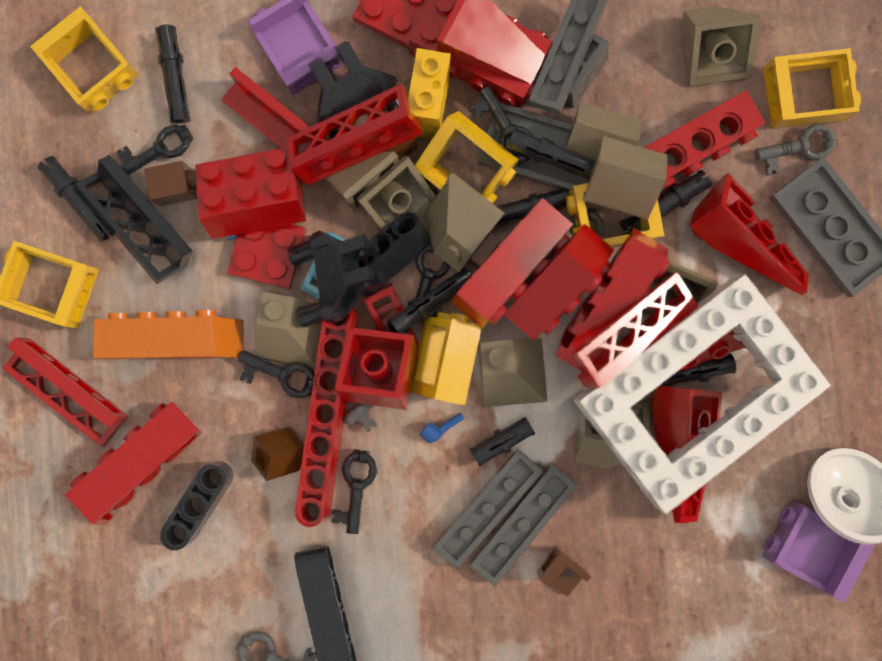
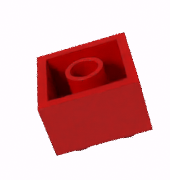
(377, 368)

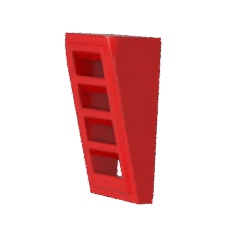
(375, 311)

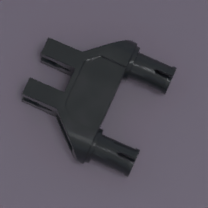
(349, 88)
(337, 274)

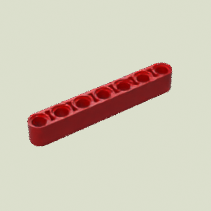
(318, 427)

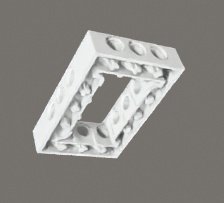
(685, 470)

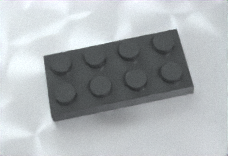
(539, 126)
(833, 226)

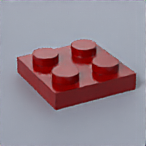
(265, 254)

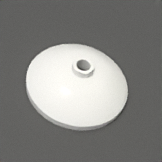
(853, 479)

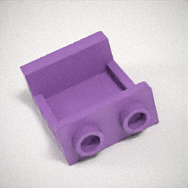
(292, 39)
(815, 551)

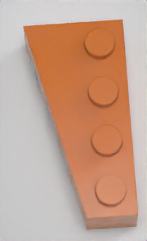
(167, 336)

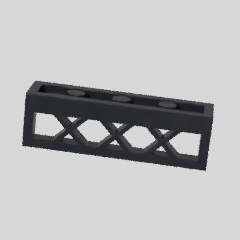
(143, 212)

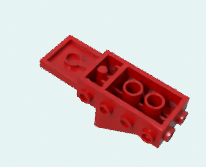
(481, 41)

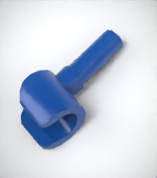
(432, 433)

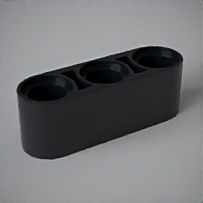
(398, 246)
(186, 516)

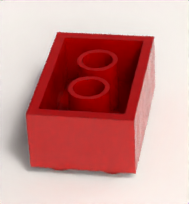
(248, 193)
(561, 283)

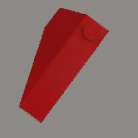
(735, 230)
(676, 420)

